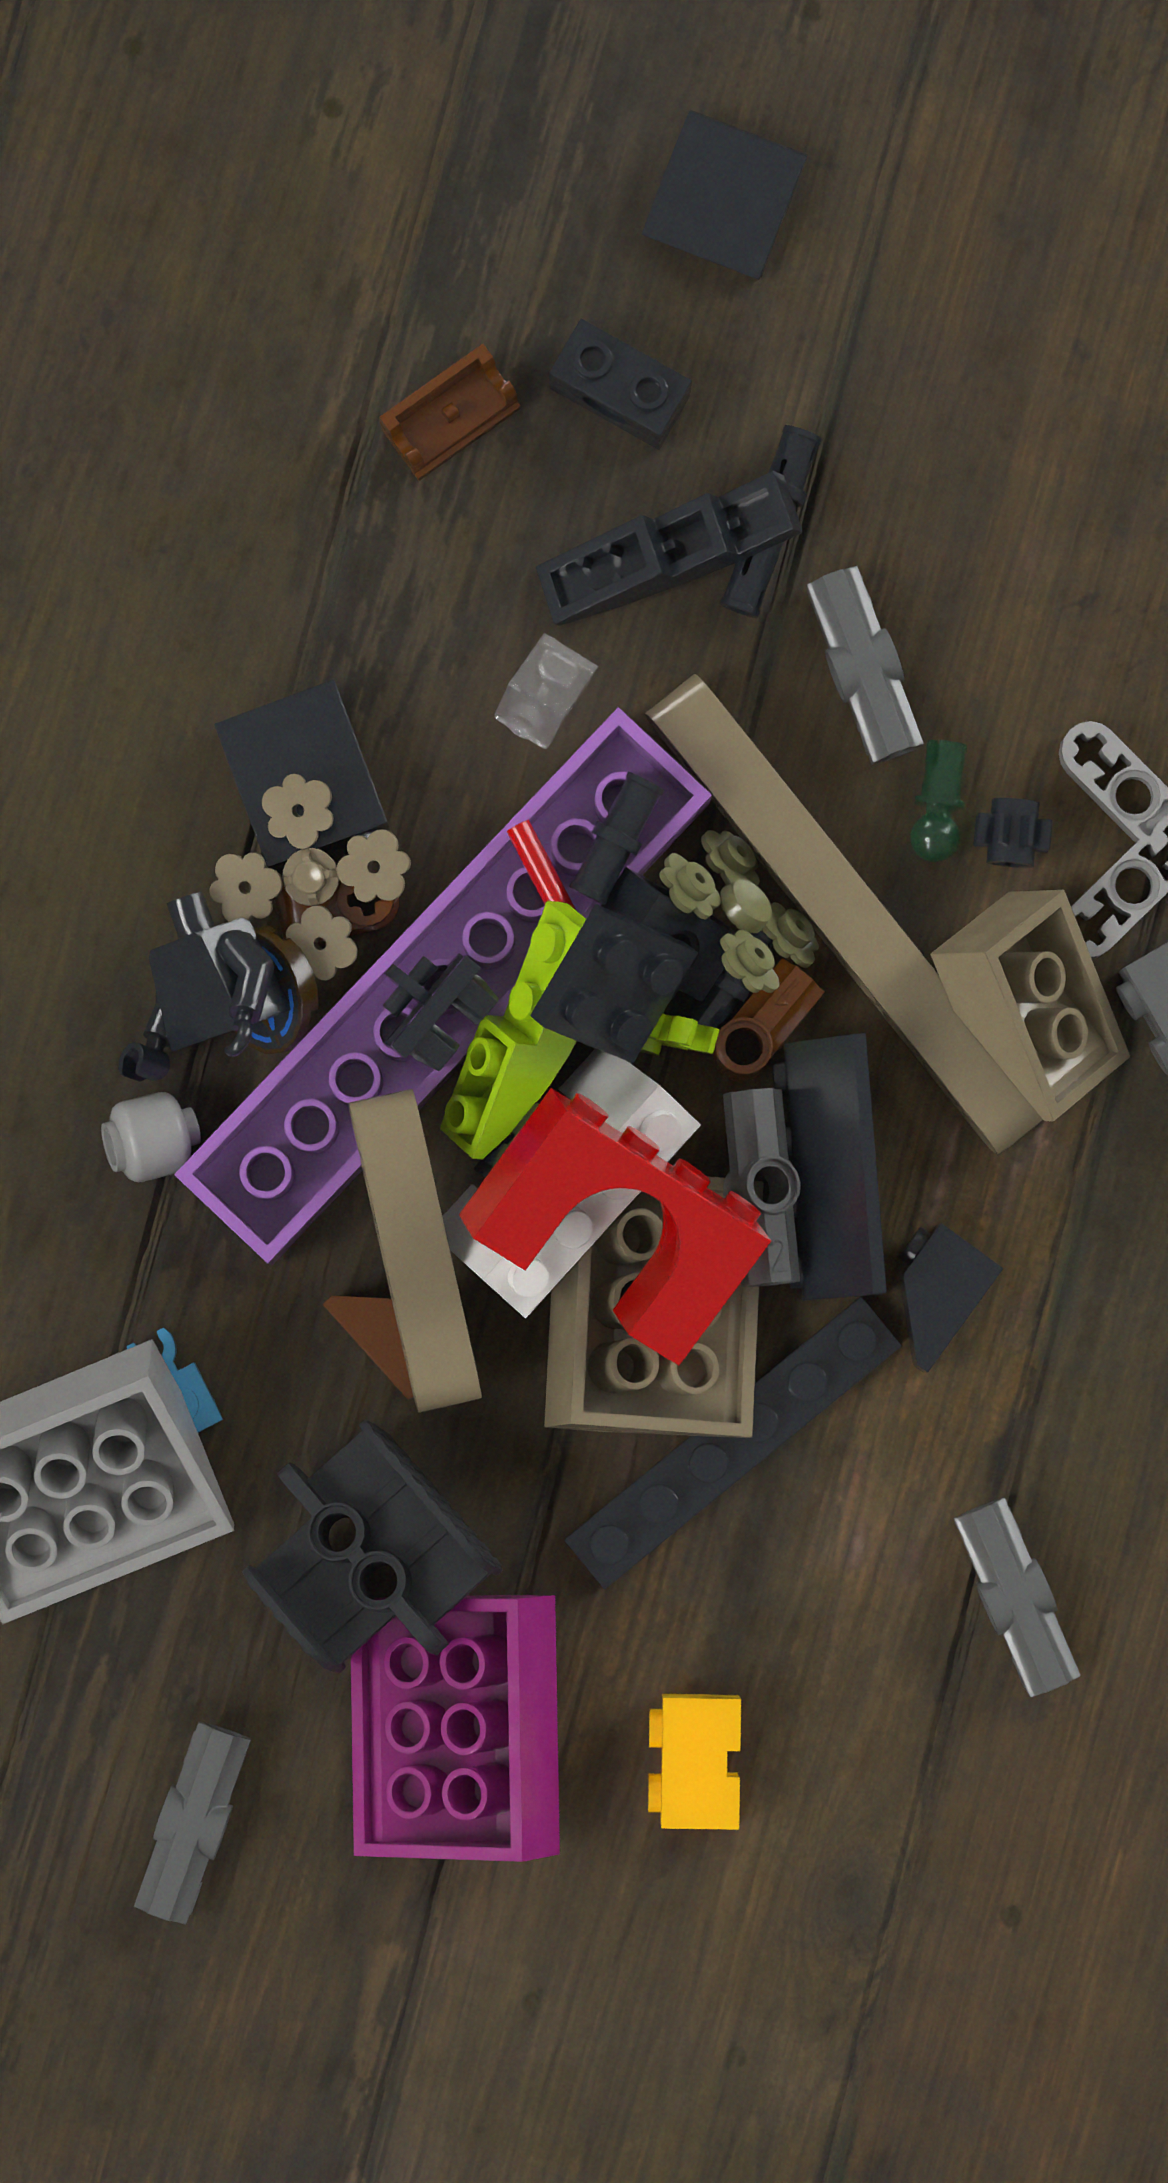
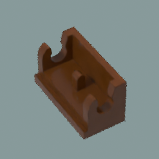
(449, 412)

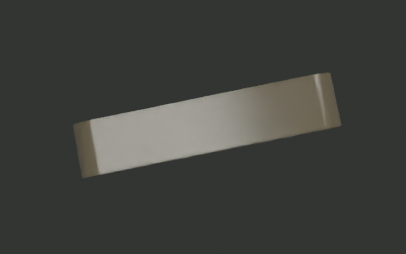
(415, 1250)

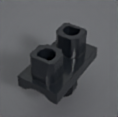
(455, 986)

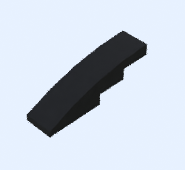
(668, 550)

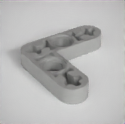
(1143, 828)

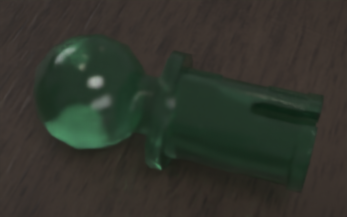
(935, 833)

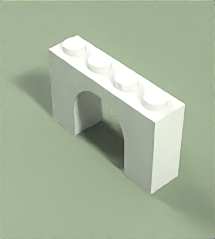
(629, 1100)

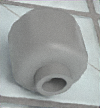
(149, 1136)

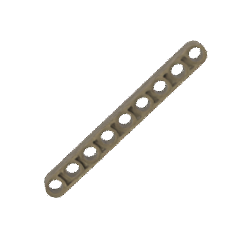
(840, 909)

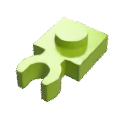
(681, 1034)

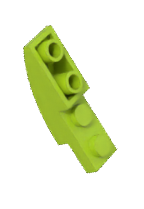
(512, 1054)

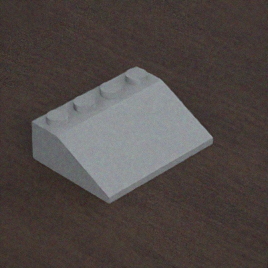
(99, 1480)

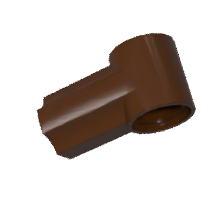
(768, 1019)

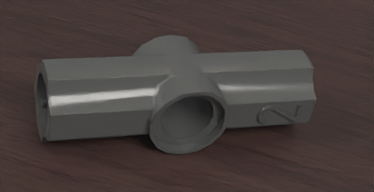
(864, 665)
(760, 1146)
(1016, 1597)
(192, 1823)

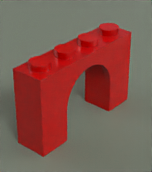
(572, 1154)

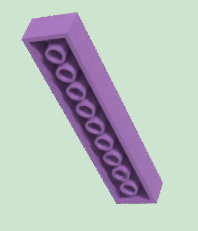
(294, 1136)

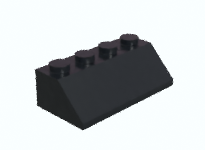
(836, 1165)

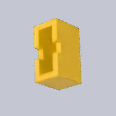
(694, 1778)

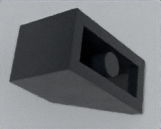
(940, 1289)

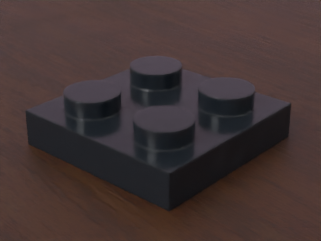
(614, 984)

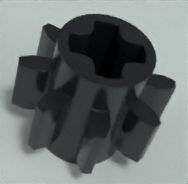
(1012, 832)

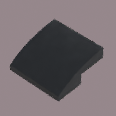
(724, 194)

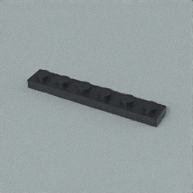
(709, 1465)

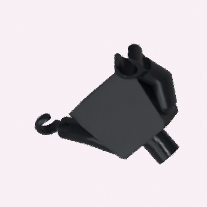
(204, 988)

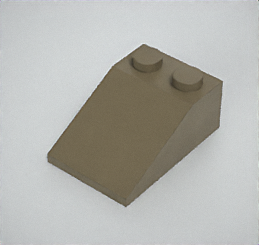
(1033, 998)

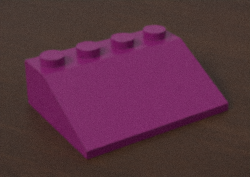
(461, 1742)

